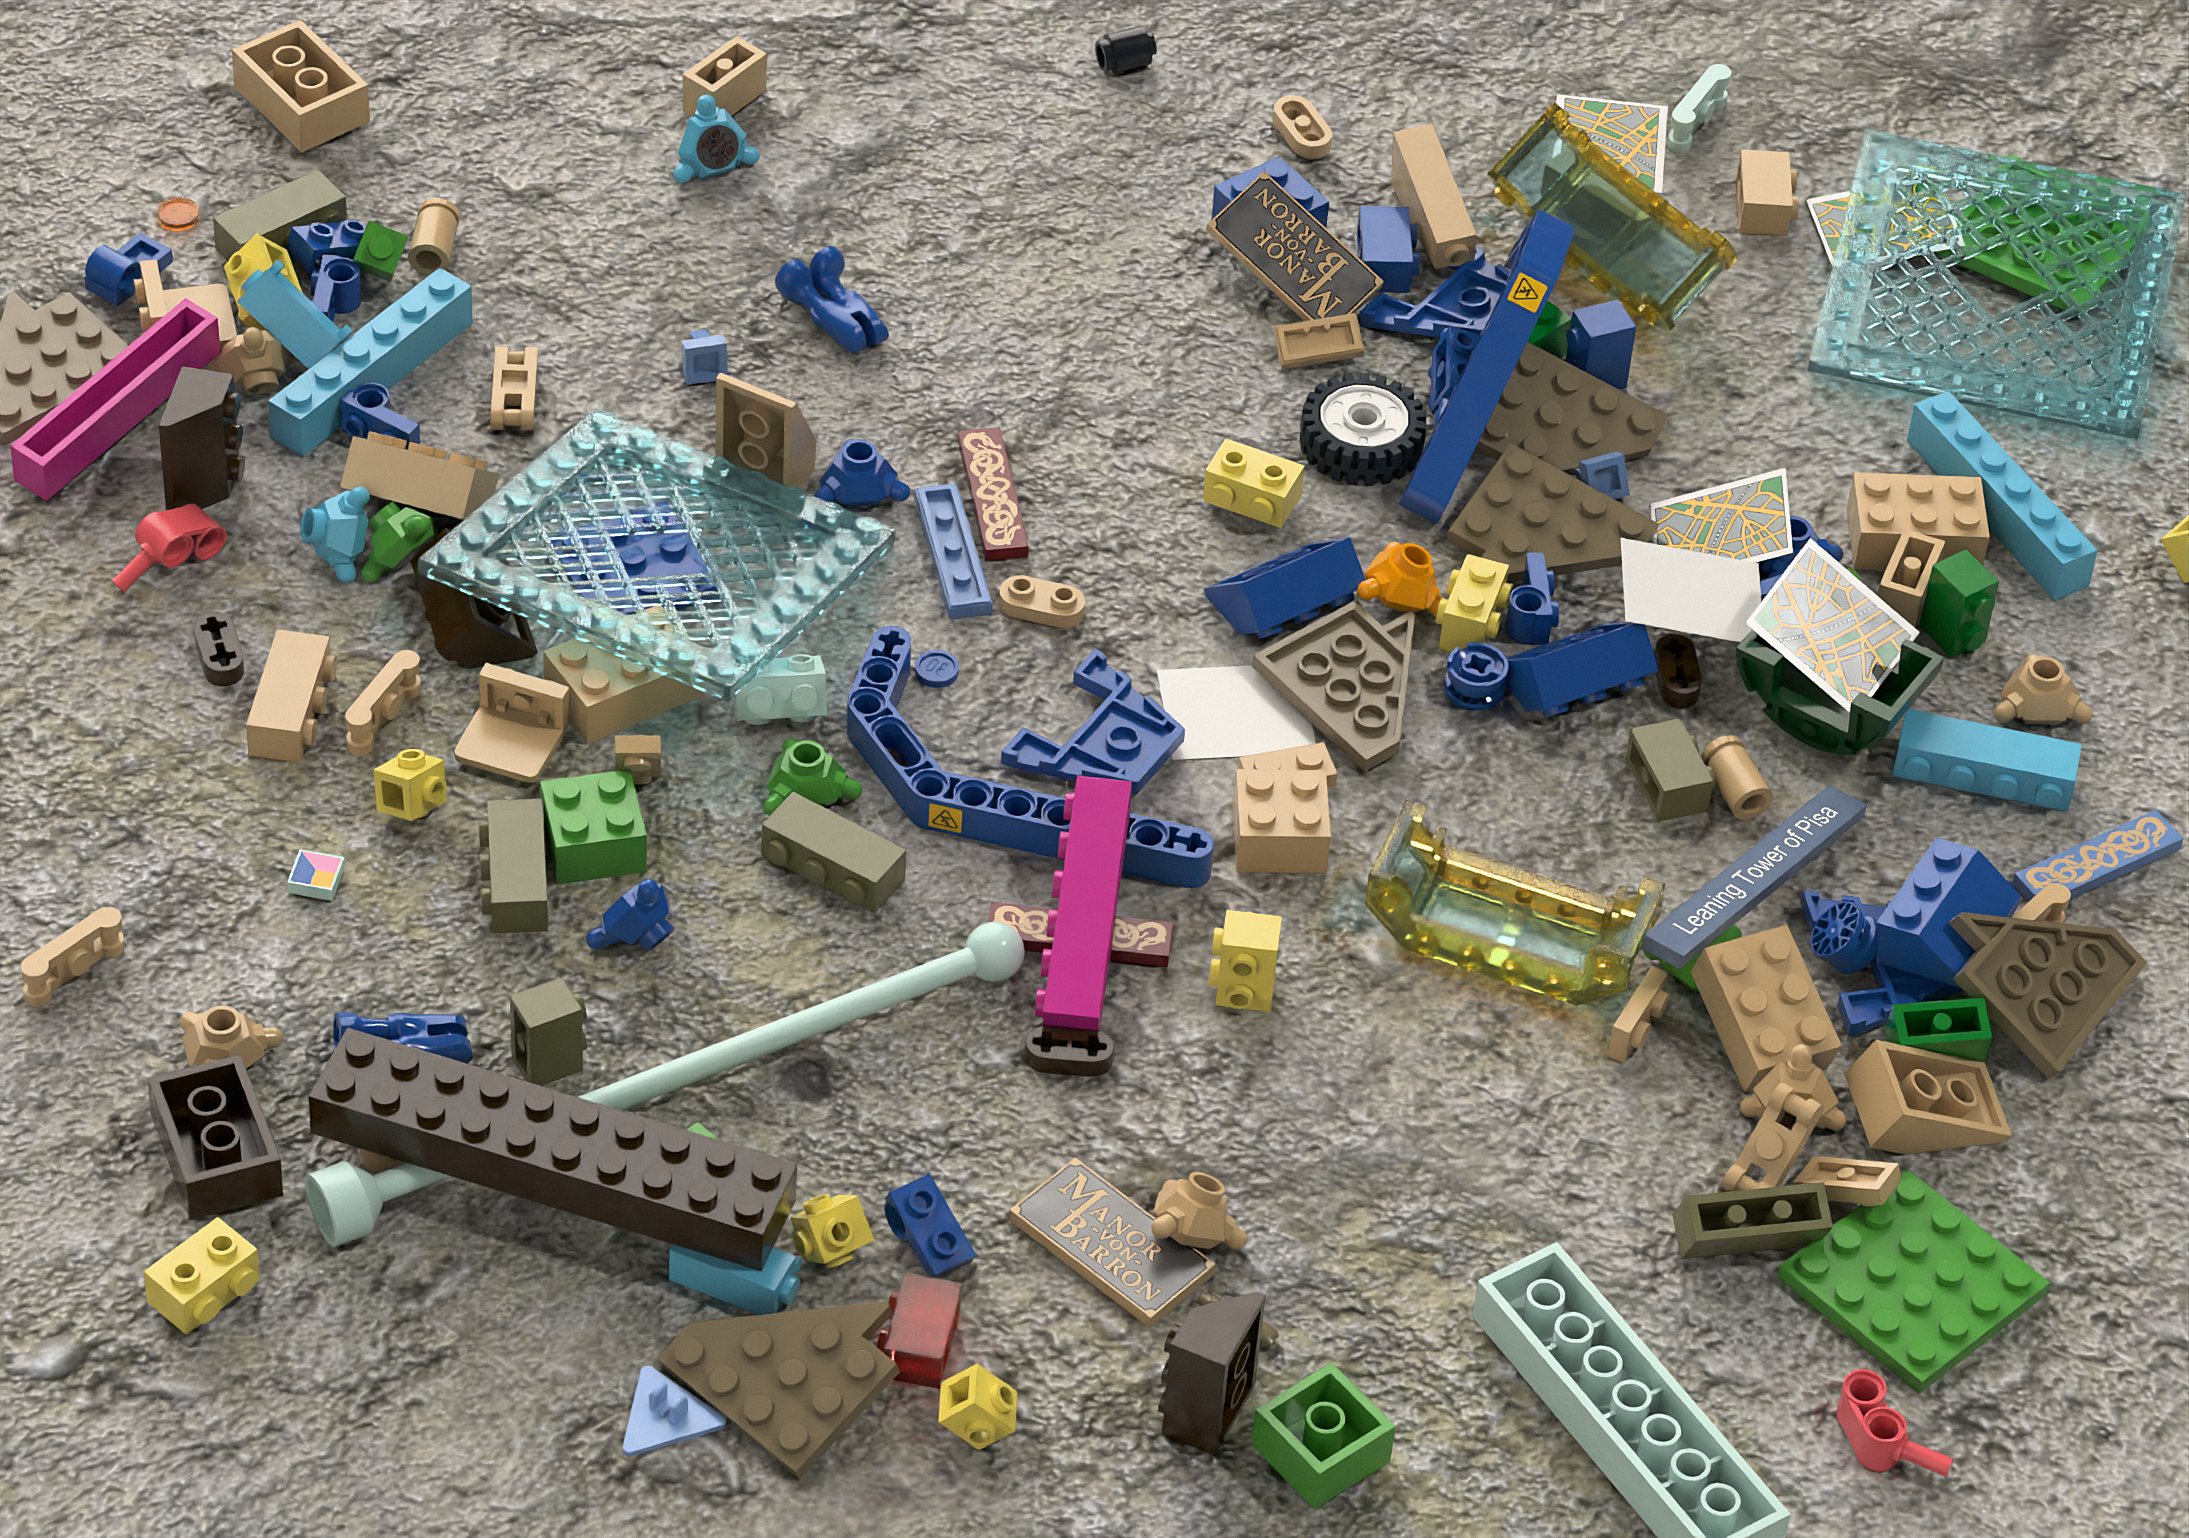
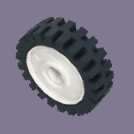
(1362, 429)

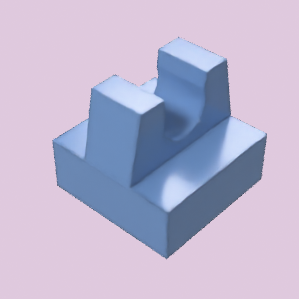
(703, 357)
(1605, 474)

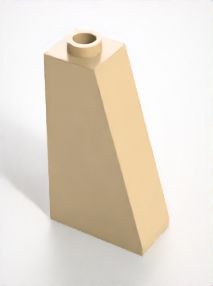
(1429, 190)

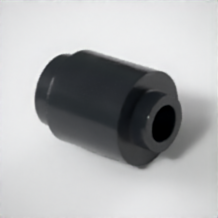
(1125, 49)

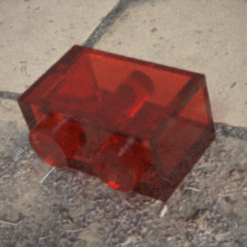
(922, 1328)

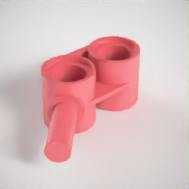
(170, 538)
(1879, 1431)

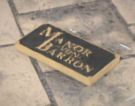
(1293, 252)
(1111, 1242)

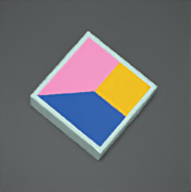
(316, 875)

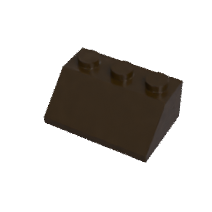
(201, 439)
(469, 627)
(1211, 1370)

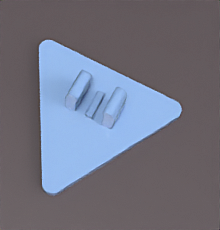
(666, 1415)

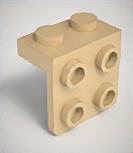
(159, 302)
(515, 724)

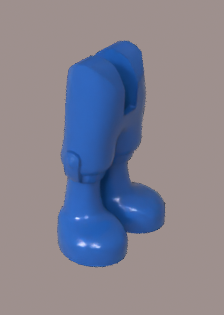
(841, 311)
(428, 1032)

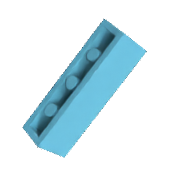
(1987, 760)

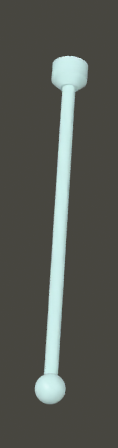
(350, 1199)

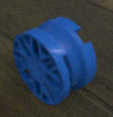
(1476, 673)
(1847, 936)

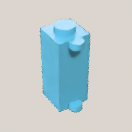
(291, 316)
(741, 1286)

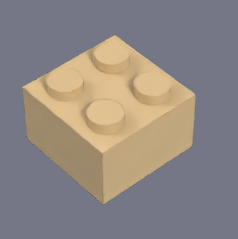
(1281, 821)

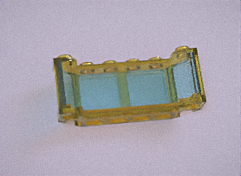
(1623, 229)
(1505, 917)

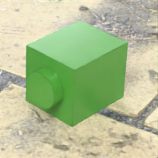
(380, 251)

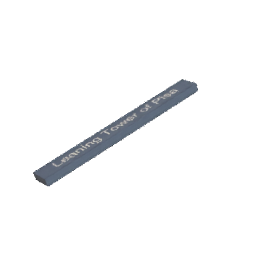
(1753, 877)

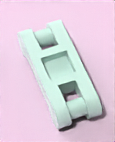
(1698, 107)

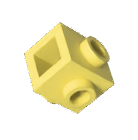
(410, 785)
(830, 1229)
(978, 1406)

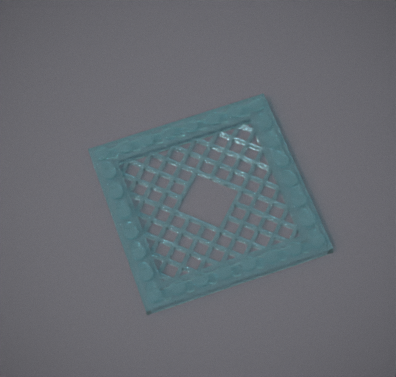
(1892, 160)
(472, 553)

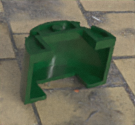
(1814, 716)

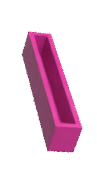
(114, 399)
(1087, 904)

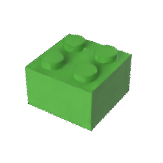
(593, 826)
(1323, 1435)

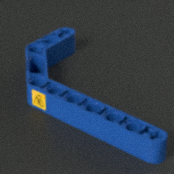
(1534, 271)
(985, 808)

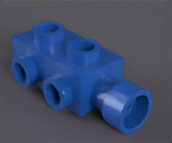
(1447, 365)

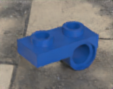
(312, 241)
(112, 271)
(336, 286)
(368, 410)
(1530, 605)
(924, 1218)

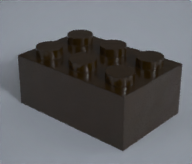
(215, 1137)

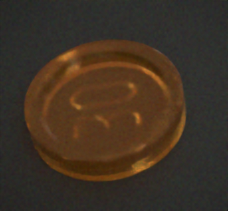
(178, 213)

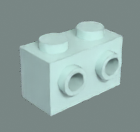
(784, 689)

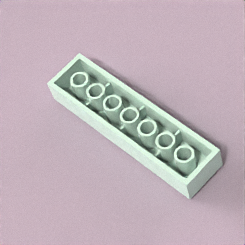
(1622, 1403)

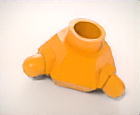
(1402, 579)

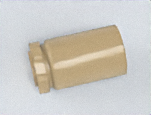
(433, 236)
(1737, 777)

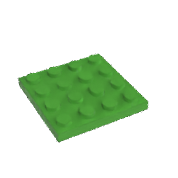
(2008, 265)
(1914, 1282)

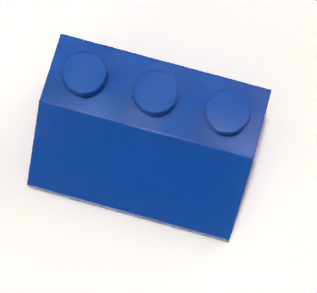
(1289, 587)
(1581, 667)
(1945, 882)

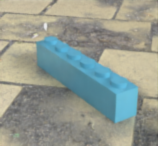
(377, 353)
(2015, 506)

